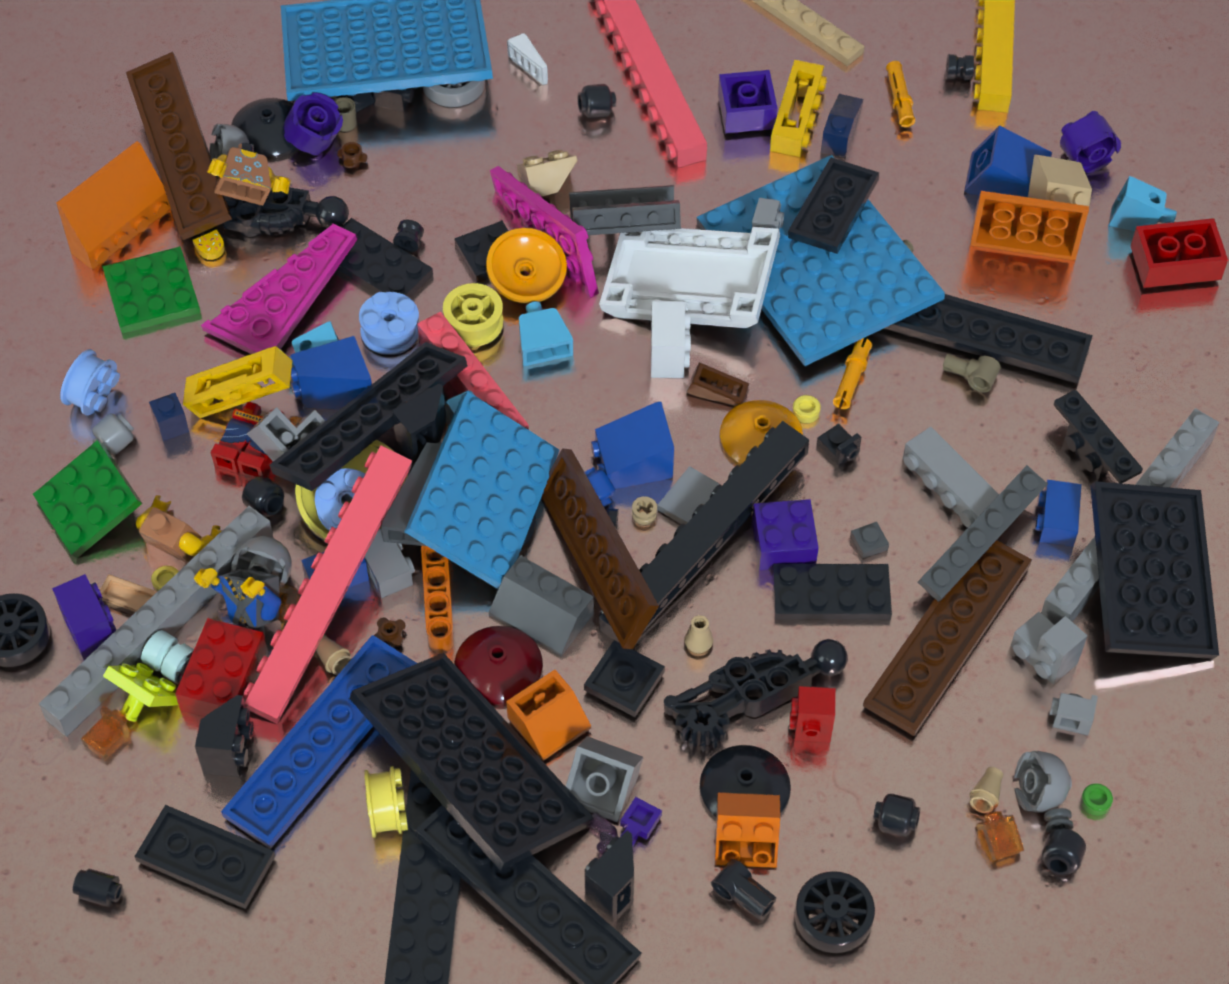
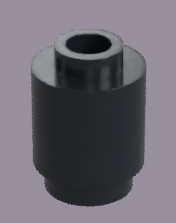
(97, 887)

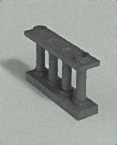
(626, 210)

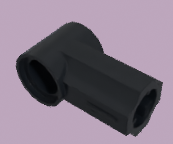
(737, 884)

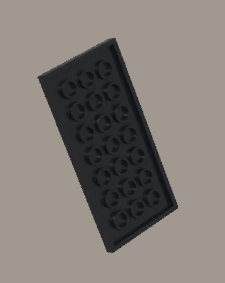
(471, 760)

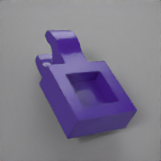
(640, 819)

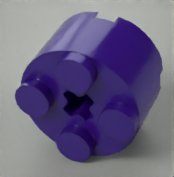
(313, 123)
(1090, 142)

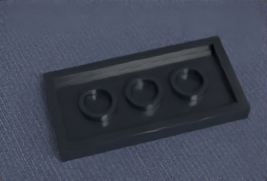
(833, 205)
(382, 264)
(831, 592)
(205, 856)

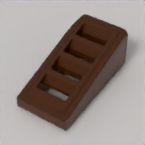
(707, 391)

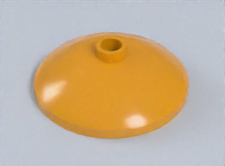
(531, 252)
(741, 426)

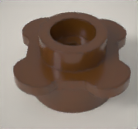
(352, 154)
(394, 638)

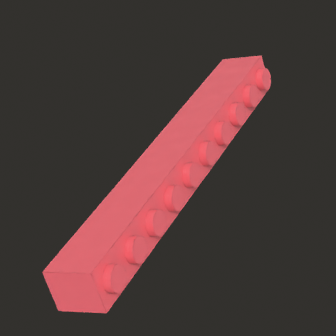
(654, 80)
(328, 584)

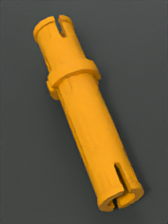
(902, 100)
(855, 365)

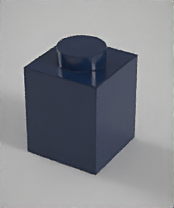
(169, 416)

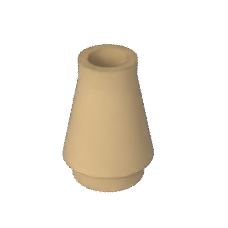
(699, 636)
(332, 655)
(986, 792)

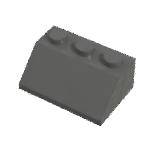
(542, 605)

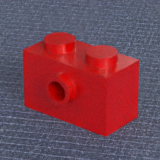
(813, 714)

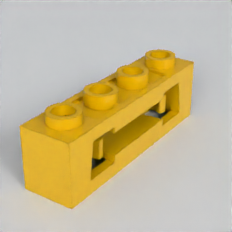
(810, 81)
(237, 382)

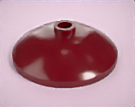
(504, 676)

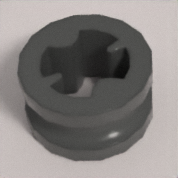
(1058, 819)

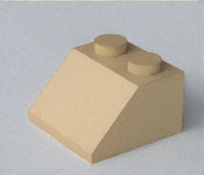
(1059, 181)

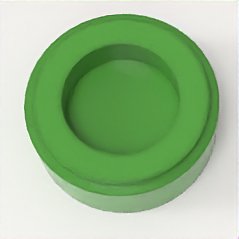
(1096, 799)

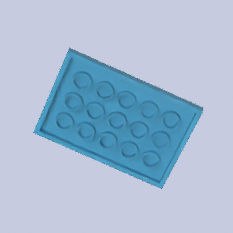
(482, 490)

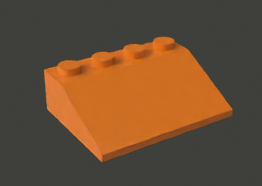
(112, 206)
(1028, 225)

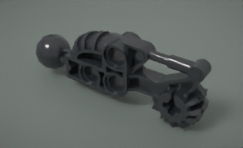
(284, 212)
(758, 680)

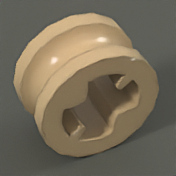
(641, 517)

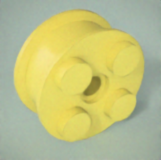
(474, 313)
(385, 801)

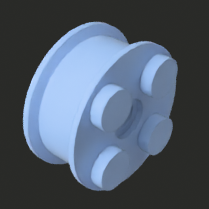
(389, 323)
(89, 382)
(332, 495)

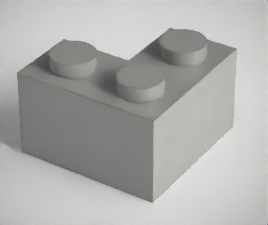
(277, 434)
(1049, 647)

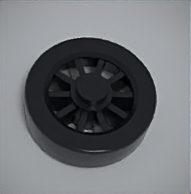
(18, 619)
(834, 911)

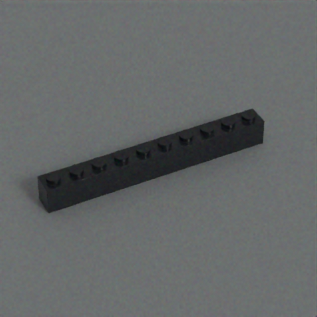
(720, 516)

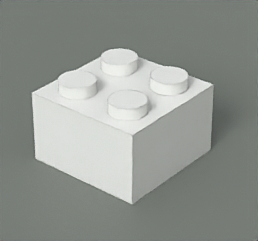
(669, 339)

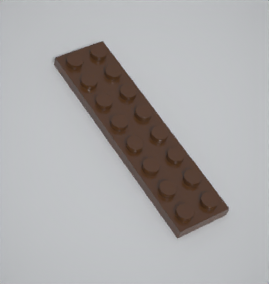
(178, 145)
(598, 550)
(945, 639)

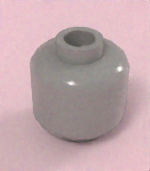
(113, 432)

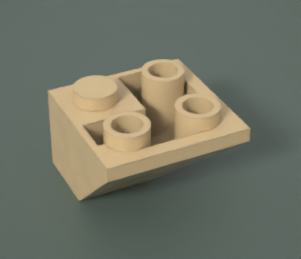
(548, 173)

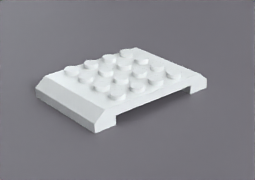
(713, 272)

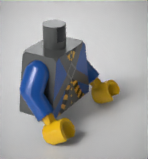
(248, 594)

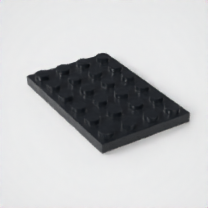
(1154, 570)

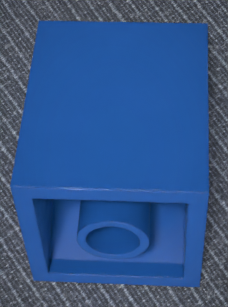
(1003, 164)
(329, 374)
(635, 448)

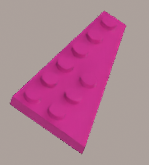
(546, 218)
(282, 297)

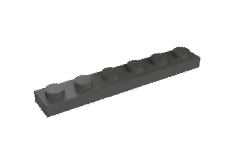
(982, 533)

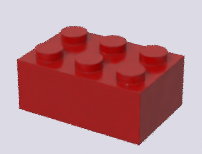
(1179, 253)
(220, 666)

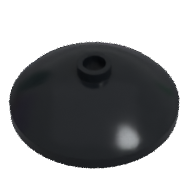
(264, 126)
(727, 767)

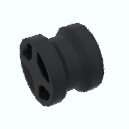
(408, 235)

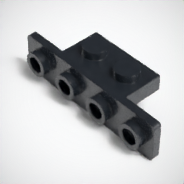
(1094, 440)

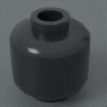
(596, 101)
(263, 496)
(897, 815)
(1063, 851)

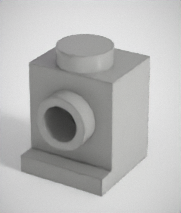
(768, 214)
(1073, 712)

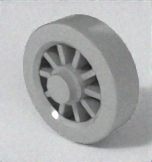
(455, 94)

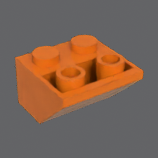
(548, 715)
(747, 829)

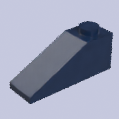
(841, 125)

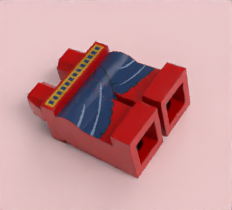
(239, 447)

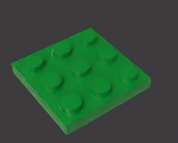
(151, 290)
(87, 499)

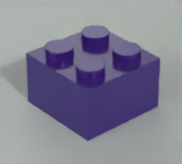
(747, 101)
(784, 533)
(84, 614)

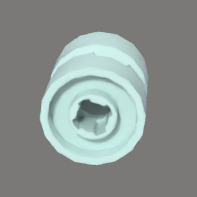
(166, 655)

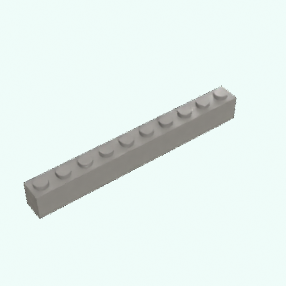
(1167, 470)
(166, 611)

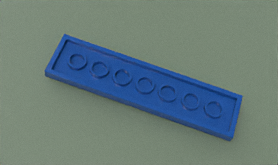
(311, 748)

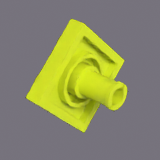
(142, 688)

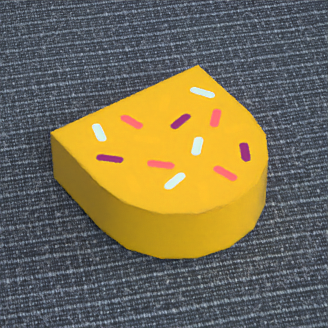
(210, 245)

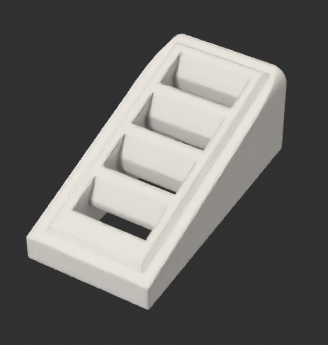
(526, 56)

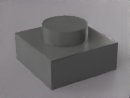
(869, 540)

